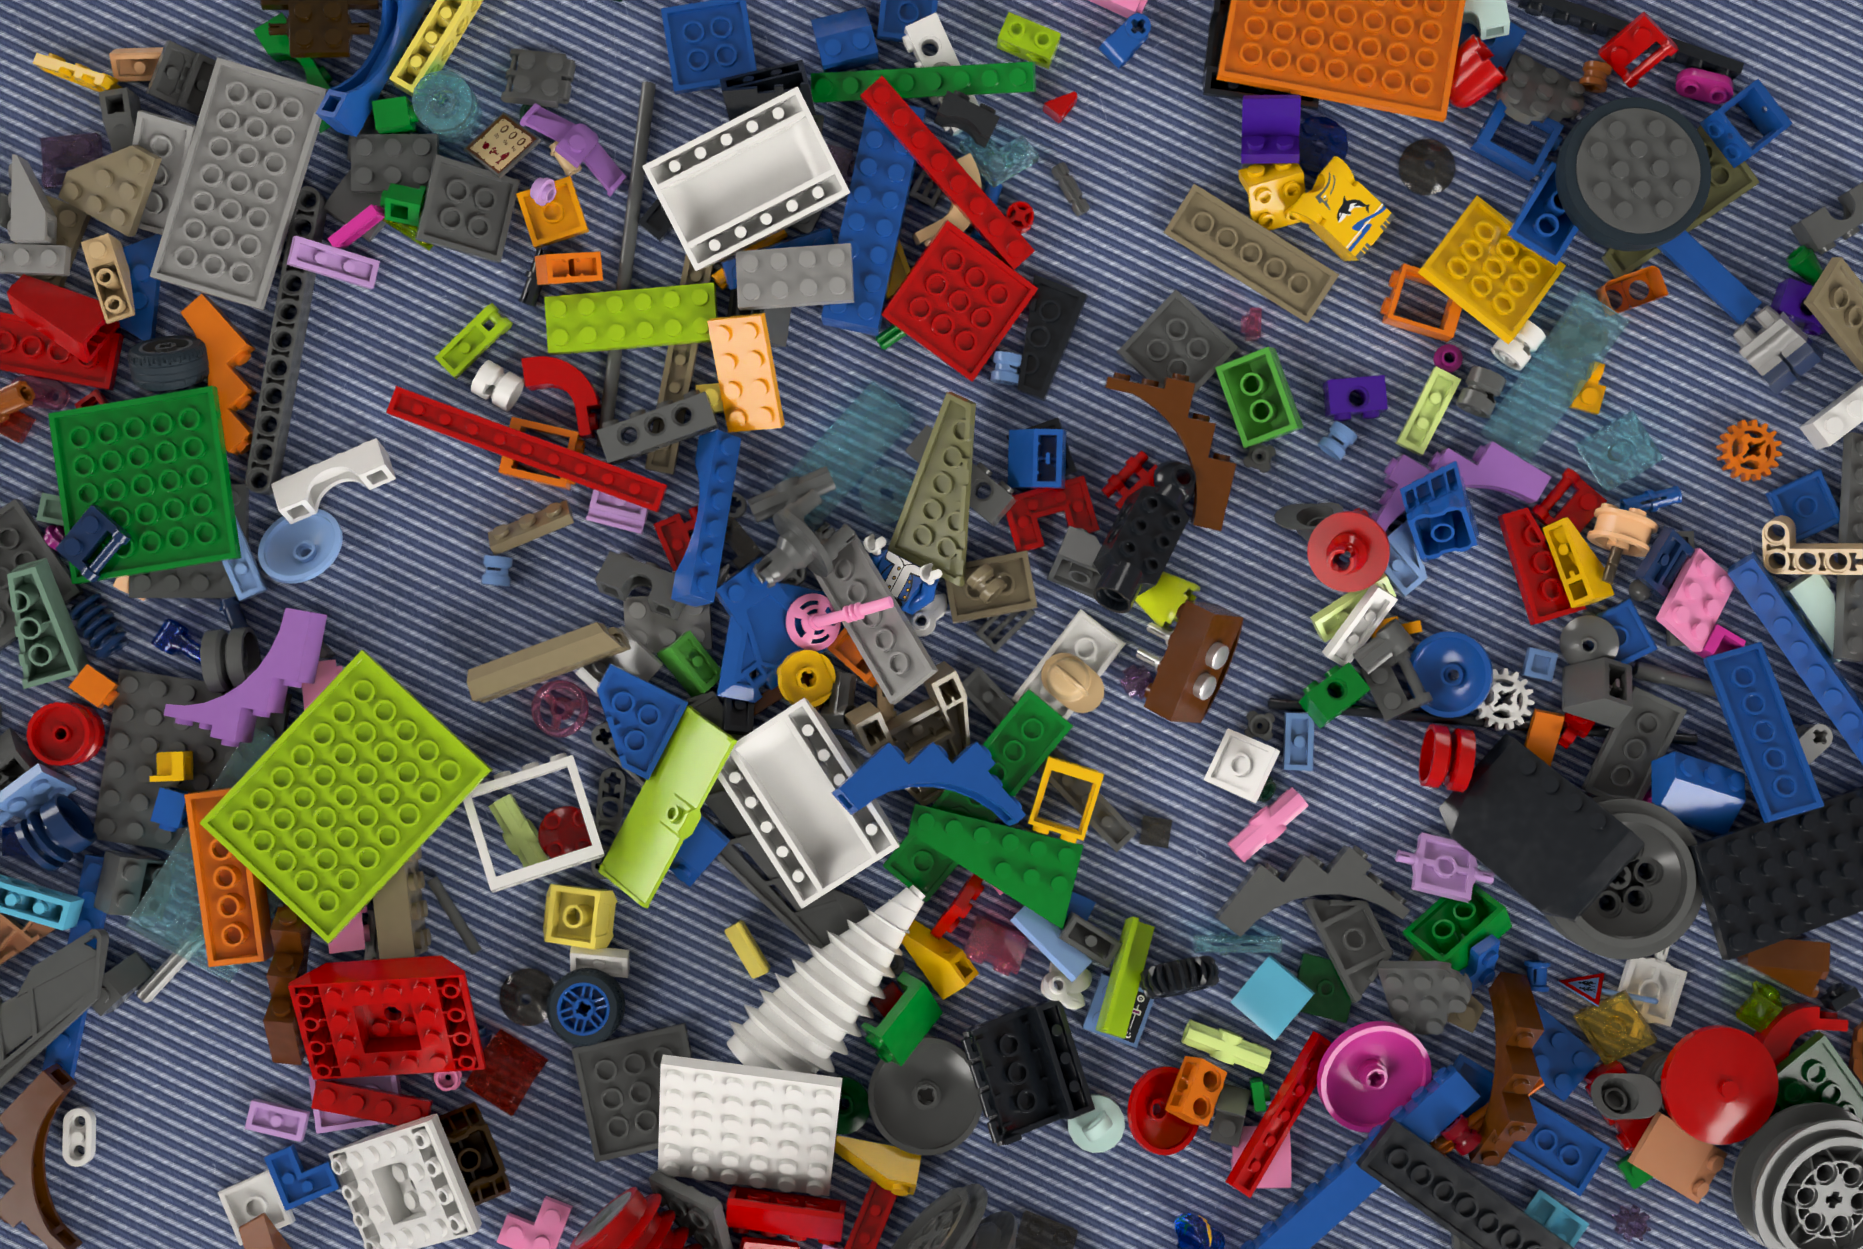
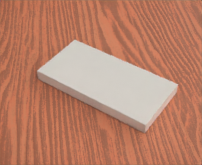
(1083, 639)

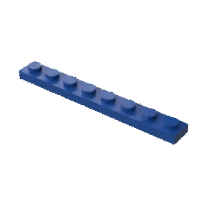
(67, 1045)

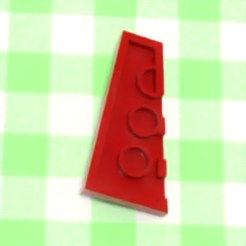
(1534, 568)

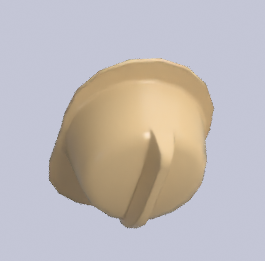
(1072, 682)

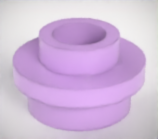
(543, 191)

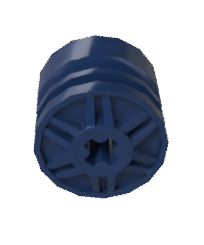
(55, 832)

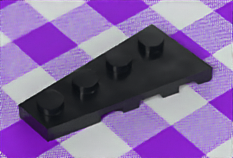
(1050, 326)

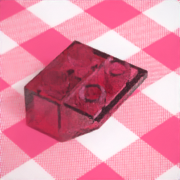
(996, 945)

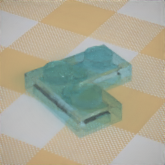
(1000, 163)

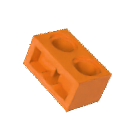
(568, 268)
(1196, 1091)

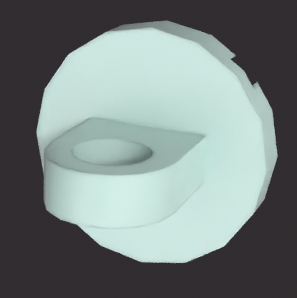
(1099, 1128)

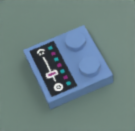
(1138, 1018)

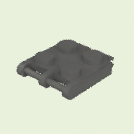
(539, 78)

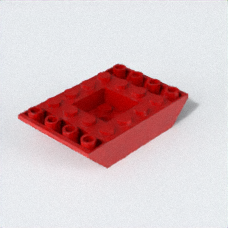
(355, 1035)

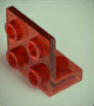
(508, 1072)

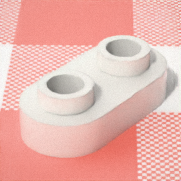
(77, 1134)

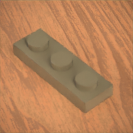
(530, 527)

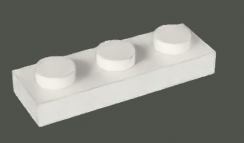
(1359, 625)

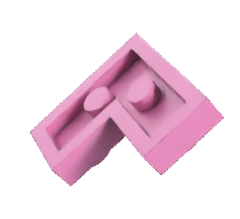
(541, 1234)

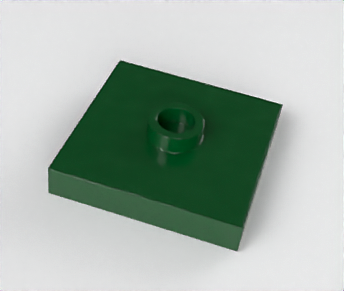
(1330, 995)

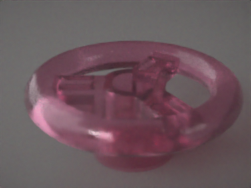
(544, 693)

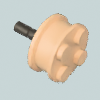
(1621, 534)

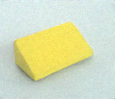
(747, 949)

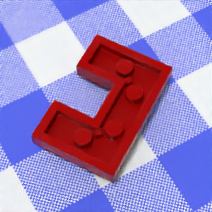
(1043, 502)

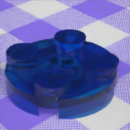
(1330, 133)

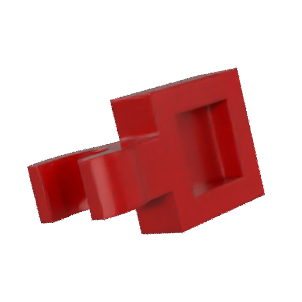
(1574, 726)

